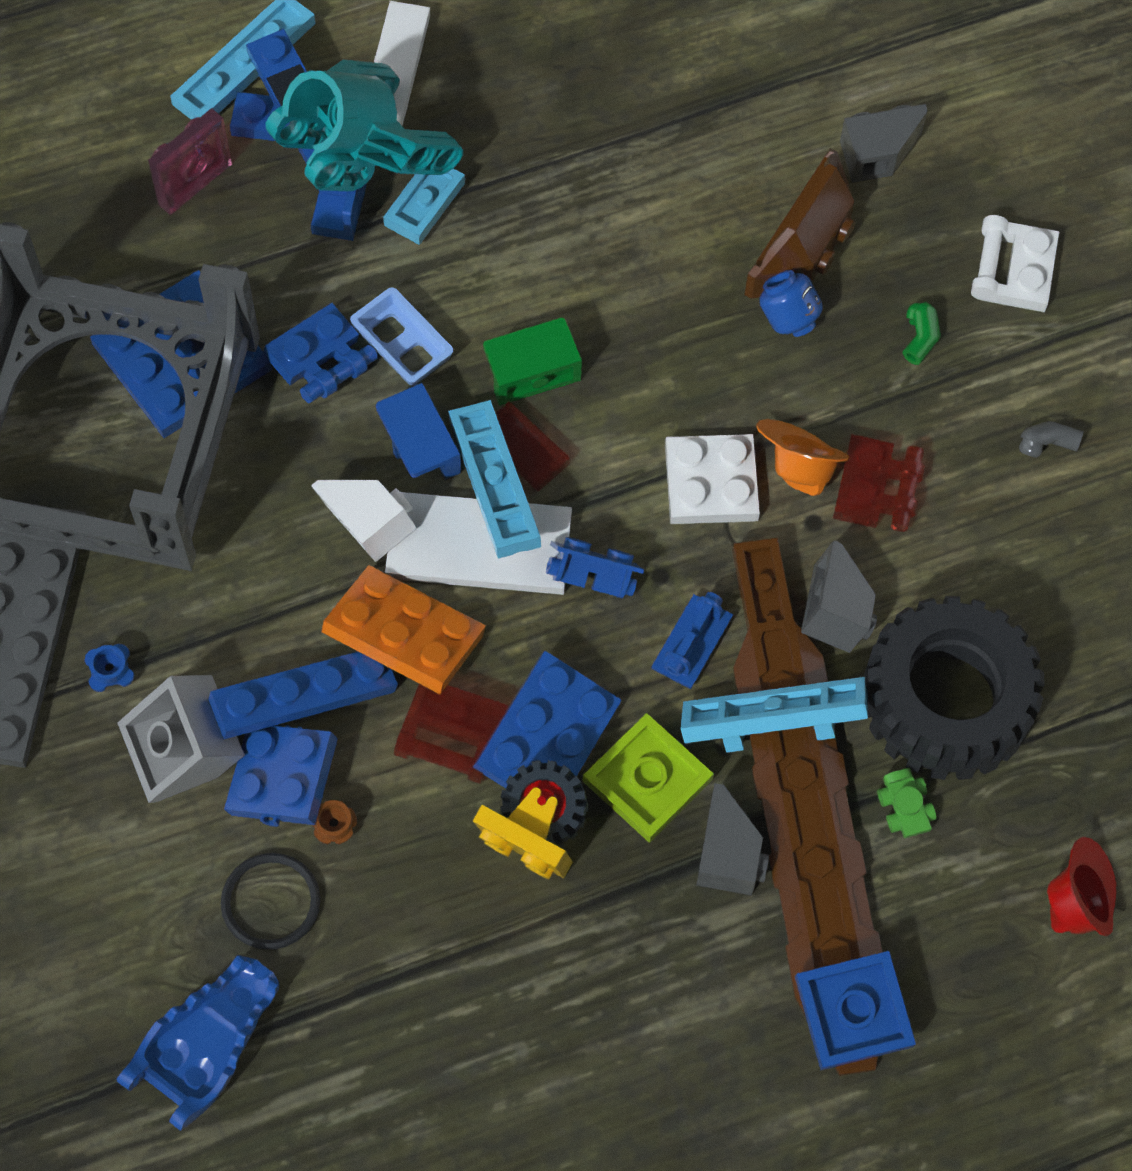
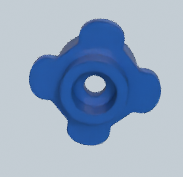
(99, 658)

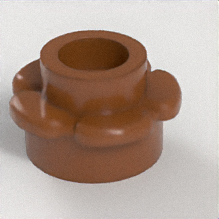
(346, 821)

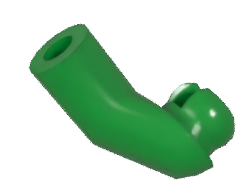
(927, 328)

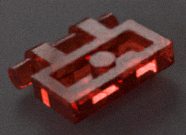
(864, 482)

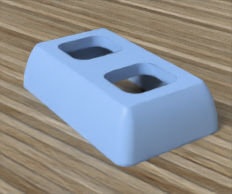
(416, 333)

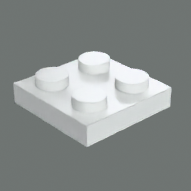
(711, 479)

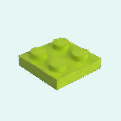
(648, 777)

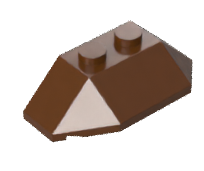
(809, 229)

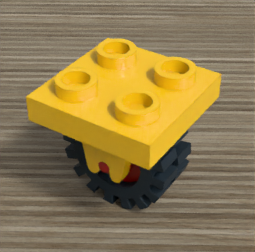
(539, 813)

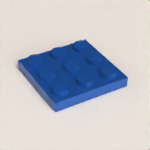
(152, 378)

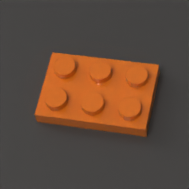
(403, 629)

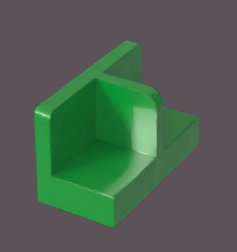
(533, 360)

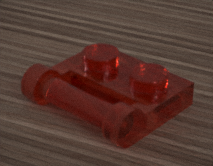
(453, 715)

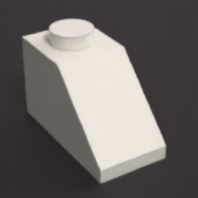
(368, 512)

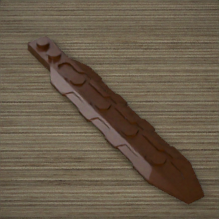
(801, 787)

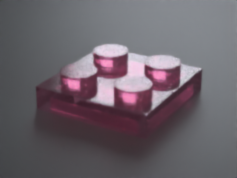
(190, 161)

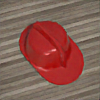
(1084, 892)

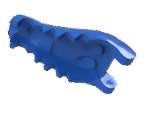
(199, 1044)

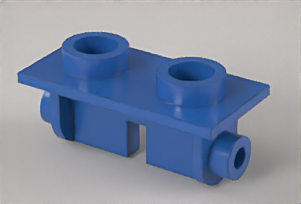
(611, 570)
(693, 639)

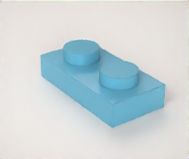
(423, 204)

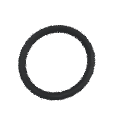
(276, 943)

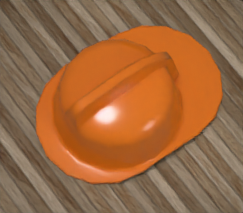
(800, 456)

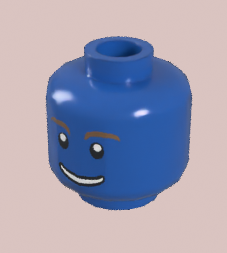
(791, 303)

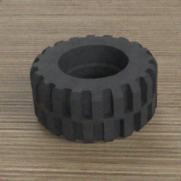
(969, 636)

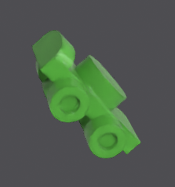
(907, 800)

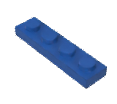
(299, 693)

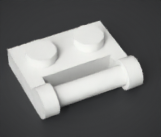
(1029, 264)

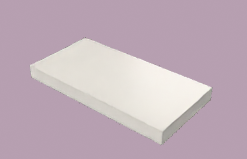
(456, 548)

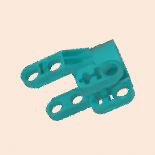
(354, 127)

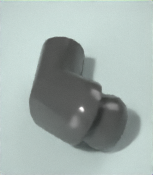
(1049, 433)

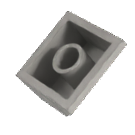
(177, 738)

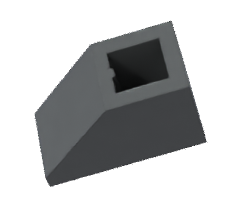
(880, 140)

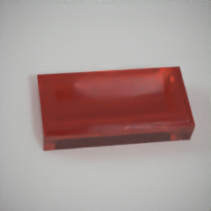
(531, 450)

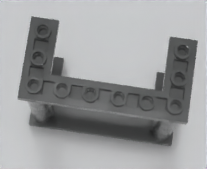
(223, 322)

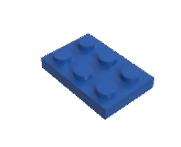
(551, 718)

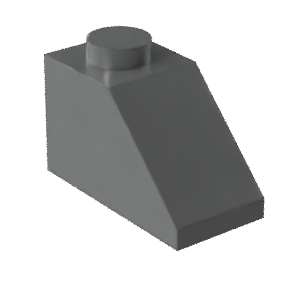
(839, 601)
(730, 847)

